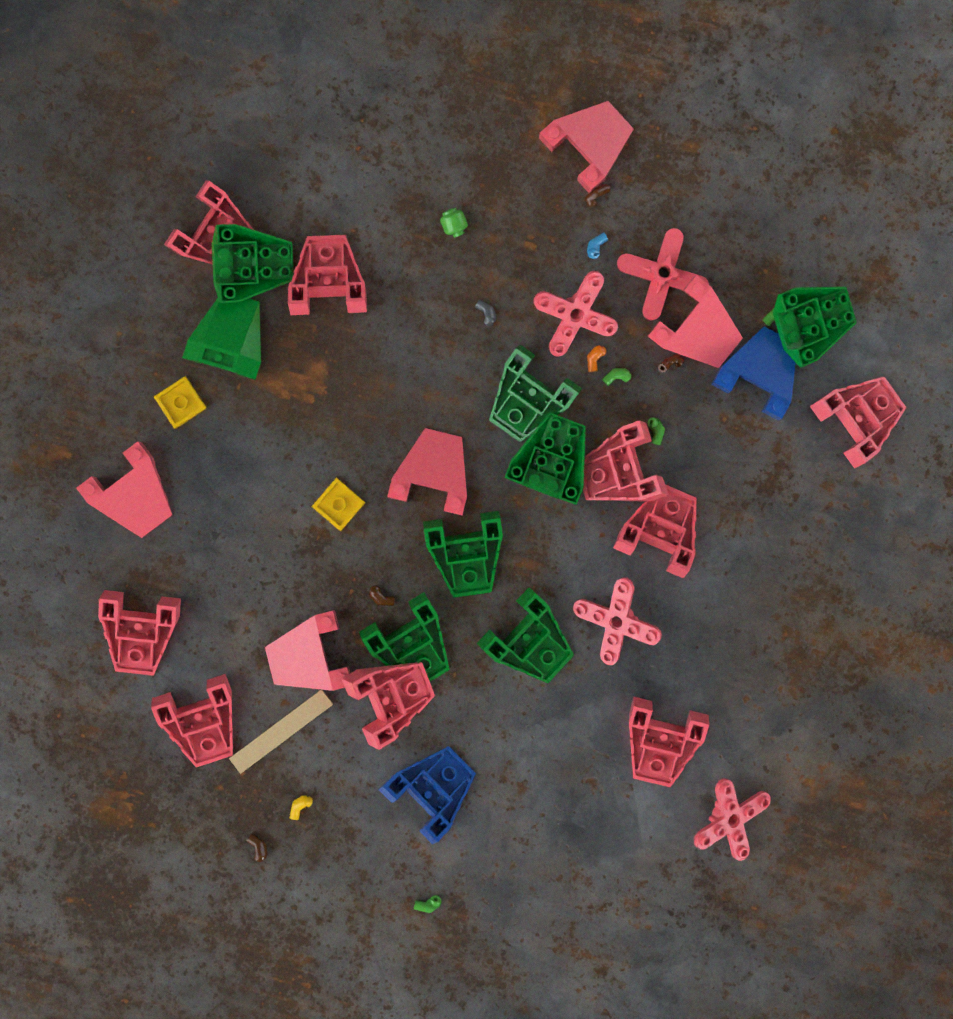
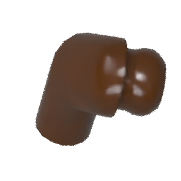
(597, 192)
(668, 362)
(378, 597)
(260, 848)

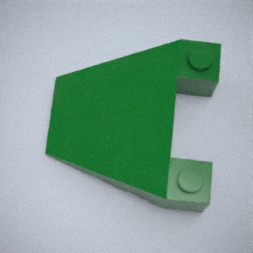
(526, 401)
(466, 559)
(413, 642)
(534, 644)

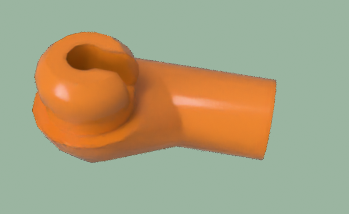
(593, 356)

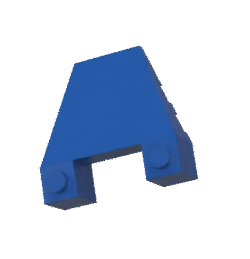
(764, 365)
(437, 785)

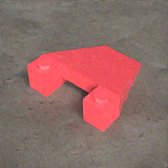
(598, 136)
(221, 212)
(326, 271)
(705, 333)
(866, 412)
(434, 463)
(615, 472)
(136, 498)
(667, 525)
(137, 637)
(300, 657)
(396, 697)
(200, 728)
(662, 748)

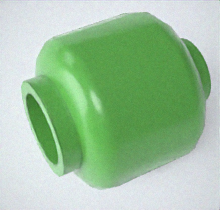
(453, 222)

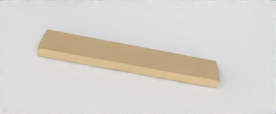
(281, 731)

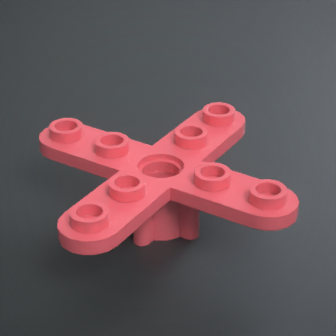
(649, 271)
(581, 317)
(617, 620)
(729, 819)

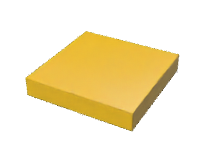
(180, 402)
(338, 504)

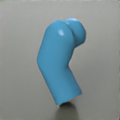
(594, 245)

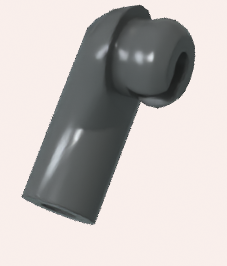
(489, 312)

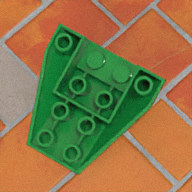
(248, 262)
(812, 320)
(228, 338)
(552, 459)

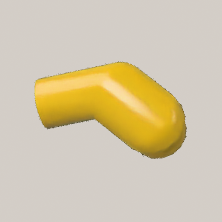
(299, 804)

